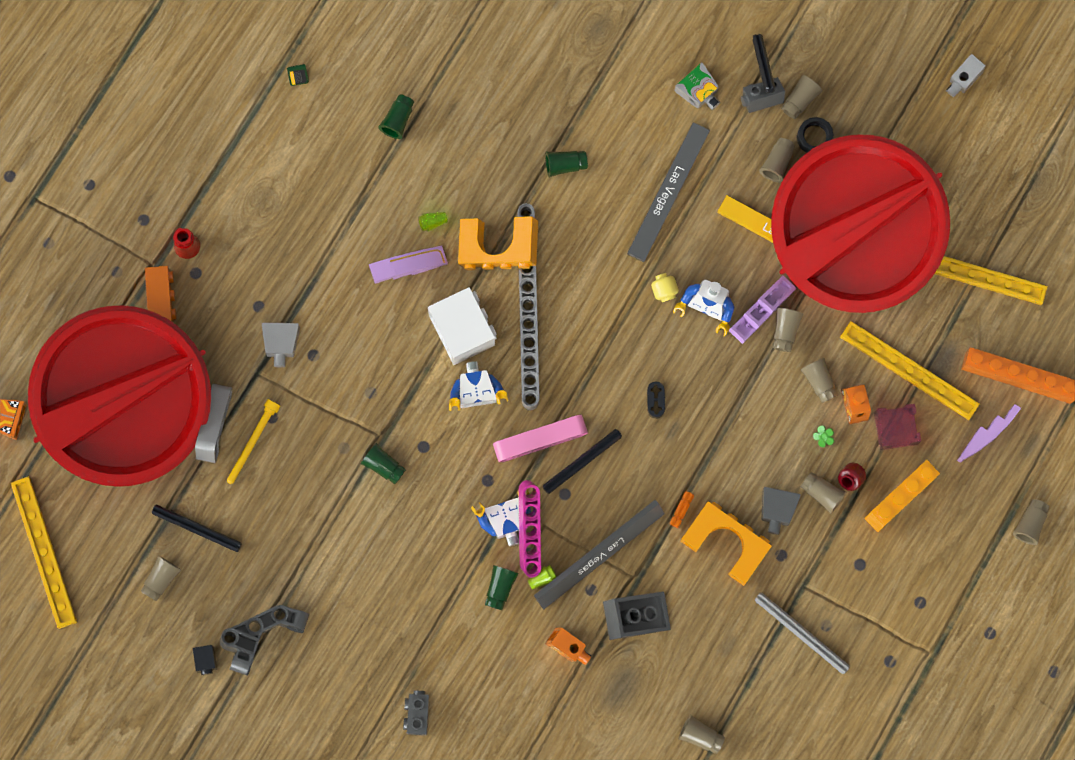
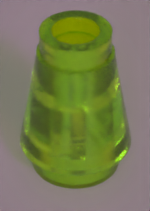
(430, 221)

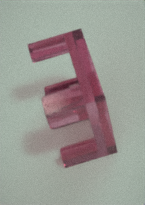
(896, 427)

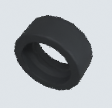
(814, 121)

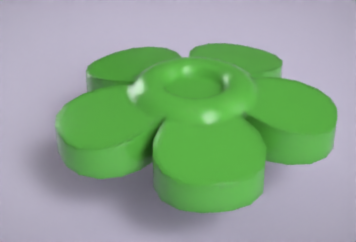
(824, 436)

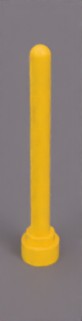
(270, 409)

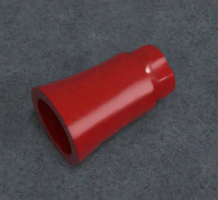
(186, 249)

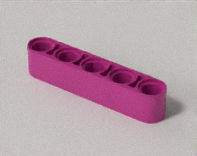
(534, 536)

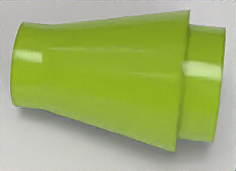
(545, 577)

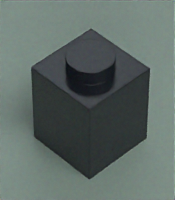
(205, 659)

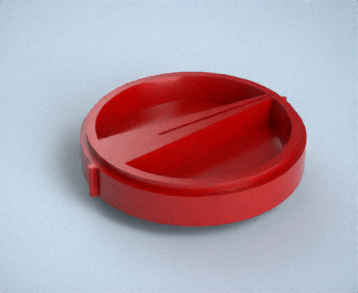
(860, 223)
(119, 395)

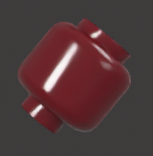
(852, 476)

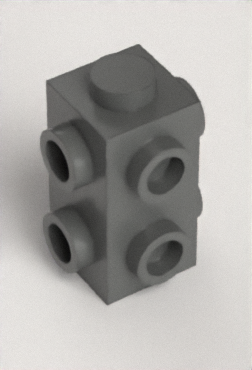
(756, 98)
(417, 708)

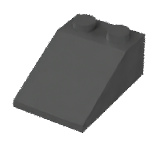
(636, 615)

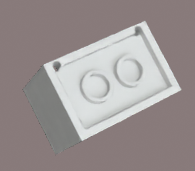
(462, 325)

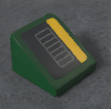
(297, 75)

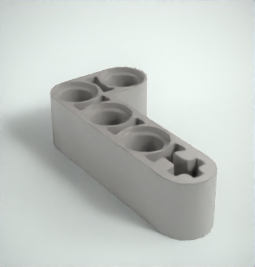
(209, 435)

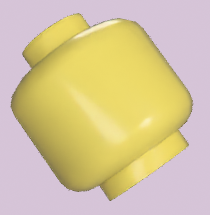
(664, 287)

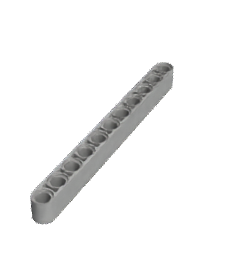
(528, 334)

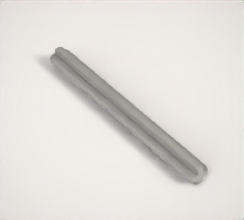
(802, 633)

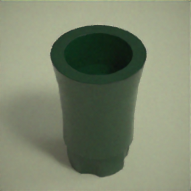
(397, 117)
(565, 162)
(383, 464)
(500, 587)

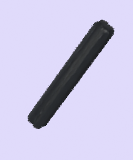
(763, 63)

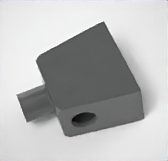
(778, 508)

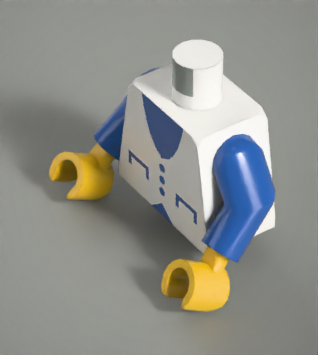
(708, 299)
(476, 389)
(501, 519)

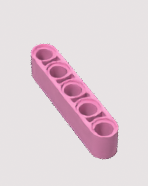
(540, 438)

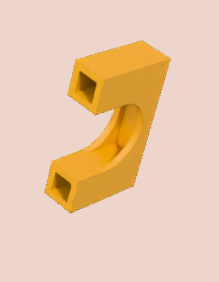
(520, 253)
(902, 496)
(712, 519)

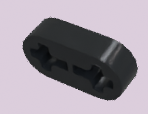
(660, 399)

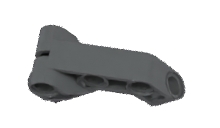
(246, 641)

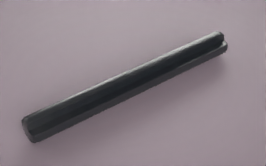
(582, 461)
(196, 528)

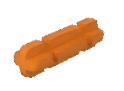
(681, 509)

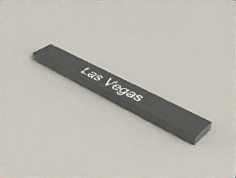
(668, 192)
(599, 554)

